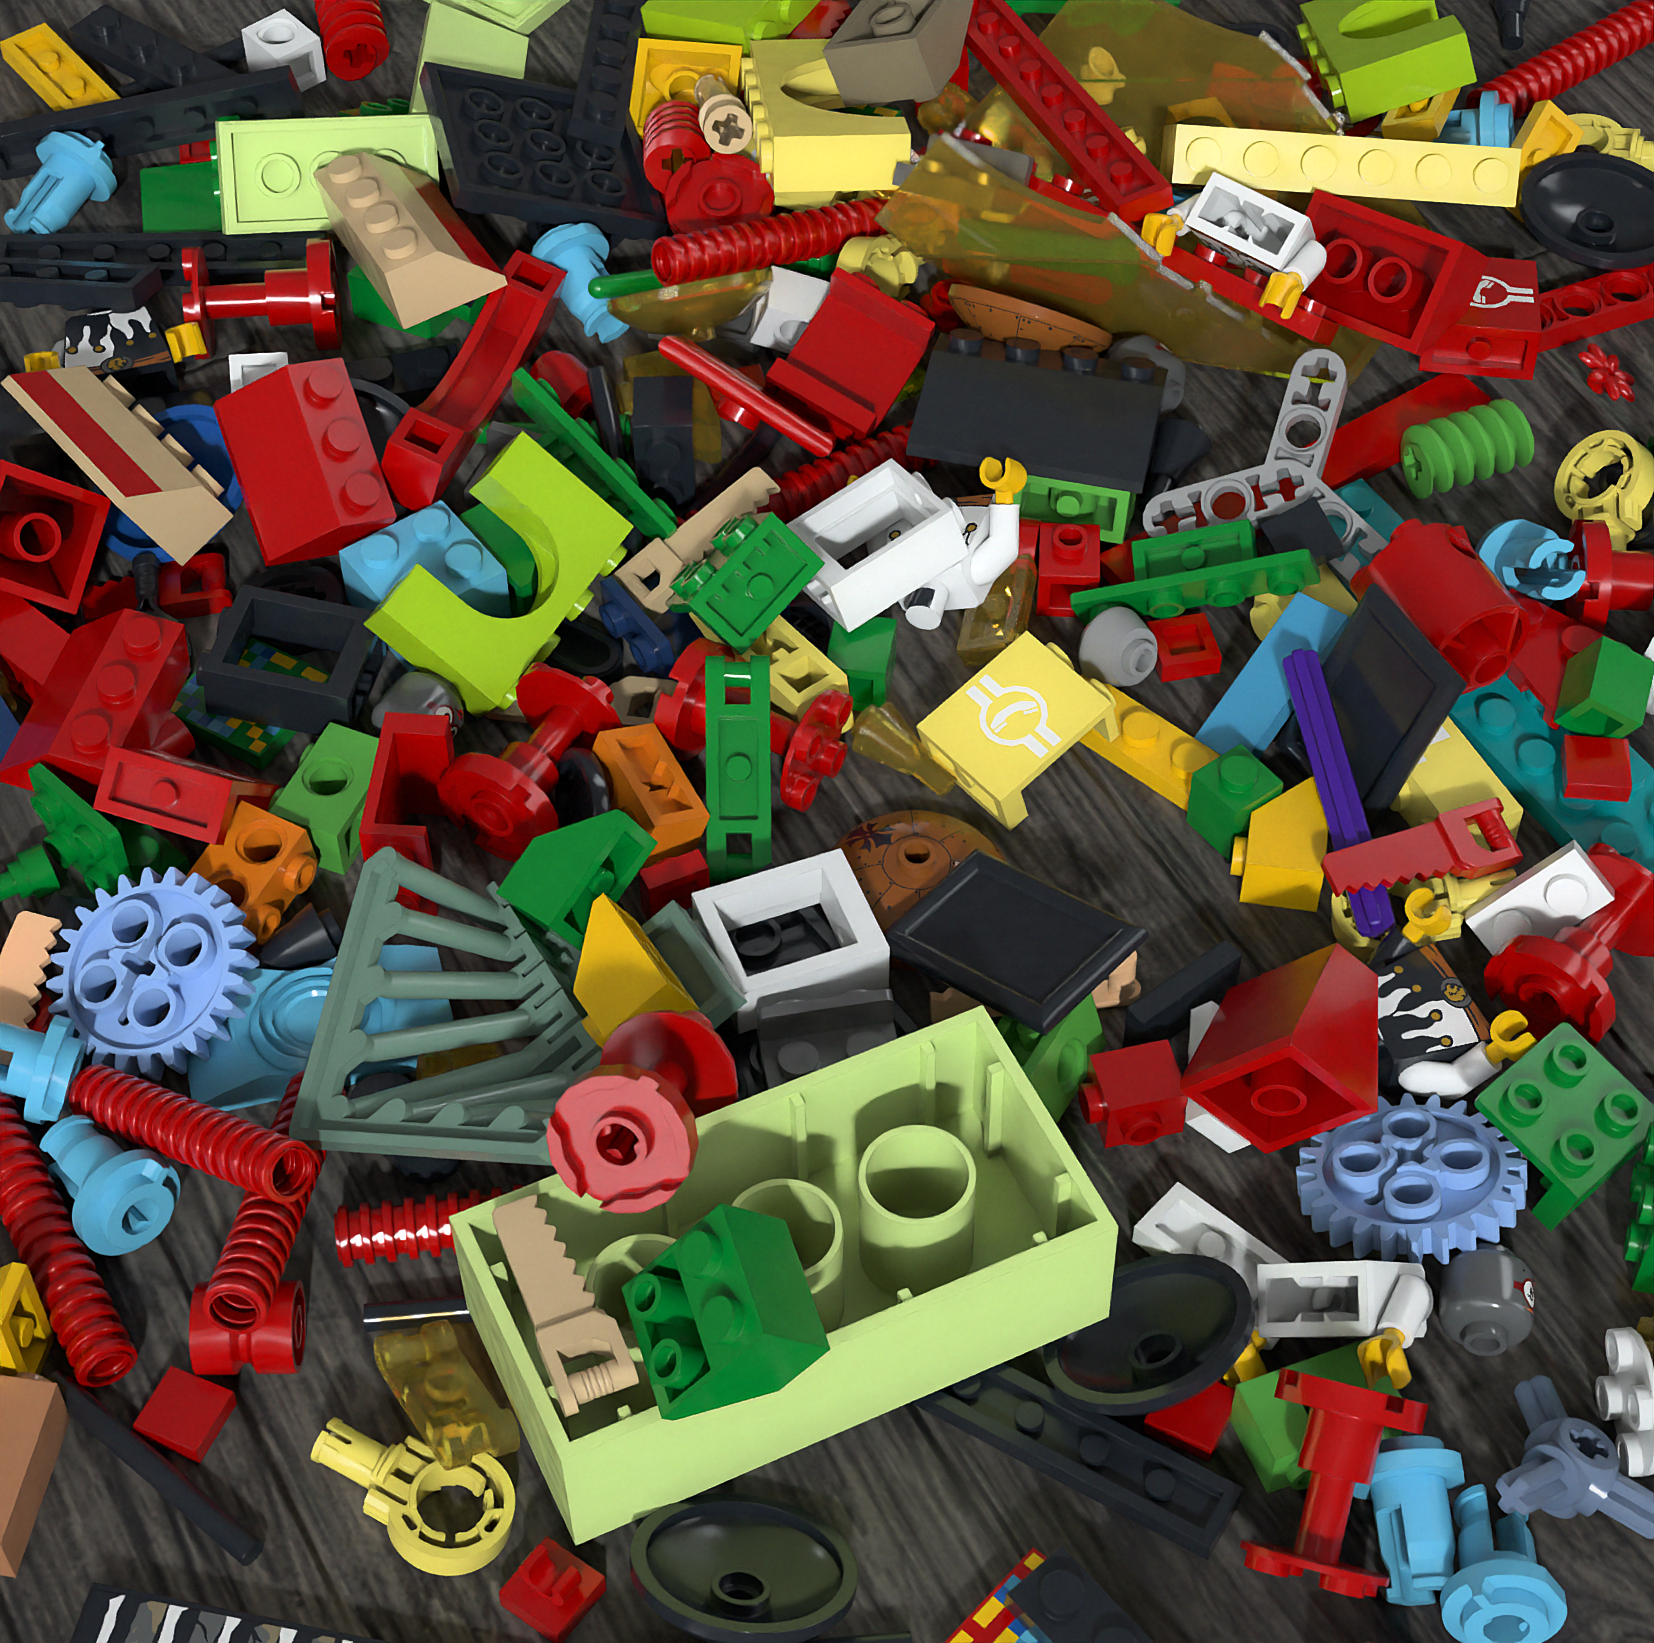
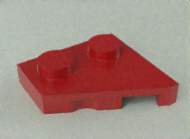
(1545, 654)

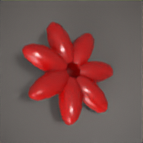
(1605, 374)

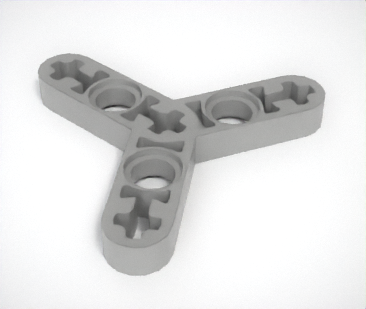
(1283, 461)

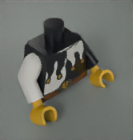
(126, 346)
(1427, 1022)

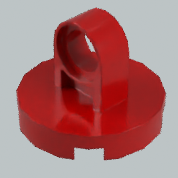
(717, 194)

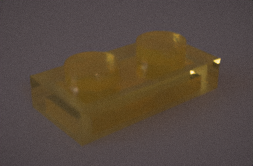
(1001, 616)

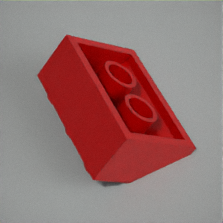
(1390, 274)
(304, 462)
(103, 691)

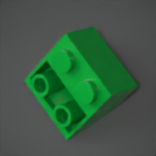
(724, 1314)

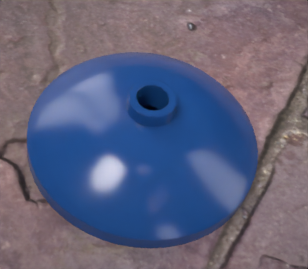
(200, 435)

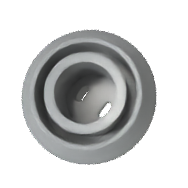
(1117, 648)

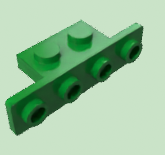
(578, 450)
(1199, 569)

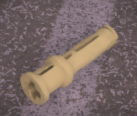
(722, 116)

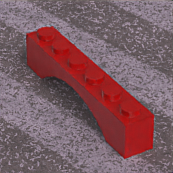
(443, 429)

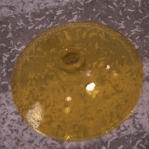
(692, 307)

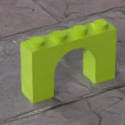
(723, 20)
(1383, 52)
(571, 541)

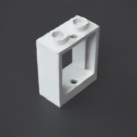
(896, 568)
(819, 879)

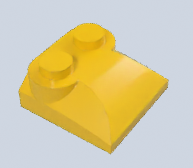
(671, 69)

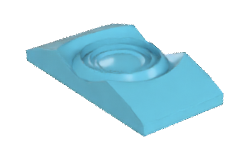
(282, 1025)

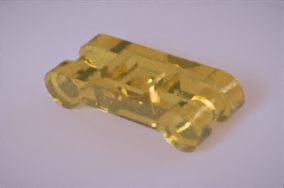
(445, 1398)

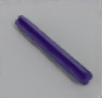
(1334, 780)

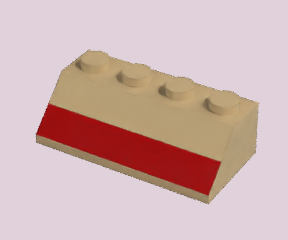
(405, 237)
(125, 456)

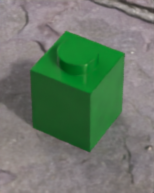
(866, 658)
(1605, 690)
(1226, 795)

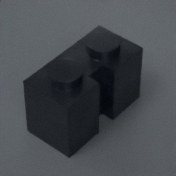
(665, 439)

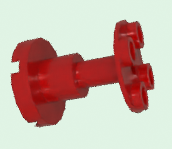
(285, 297)
(1612, 576)
(809, 745)
(510, 793)
(1567, 974)
(631, 1121)
(1339, 1451)

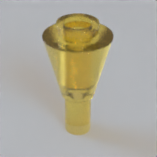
(890, 741)

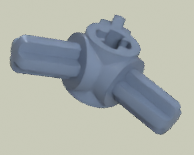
(1570, 1467)

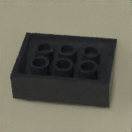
(1045, 408)

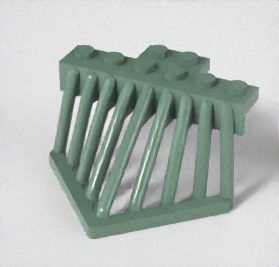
(489, 1107)

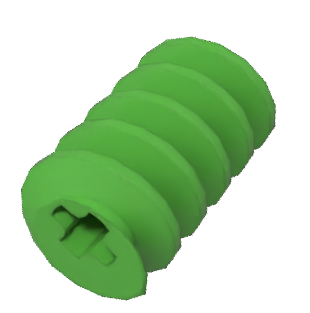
(1465, 447)

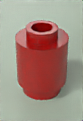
(568, 380)

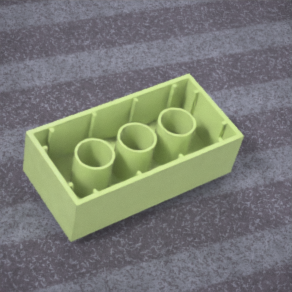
(928, 1226)

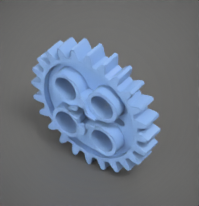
(154, 972)
(1412, 1181)

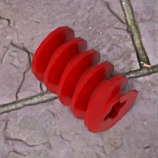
(352, 36)
(671, 139)

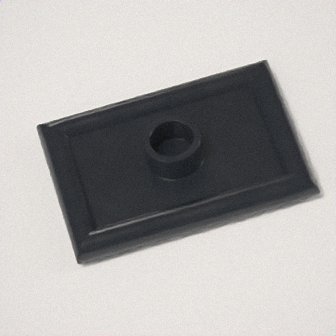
(1387, 697)
(1012, 941)

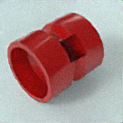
(271, 1349)

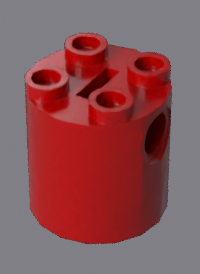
(1449, 599)

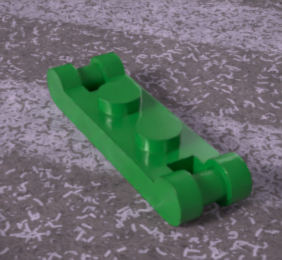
(738, 766)

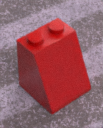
(47, 536)
(1291, 1051)

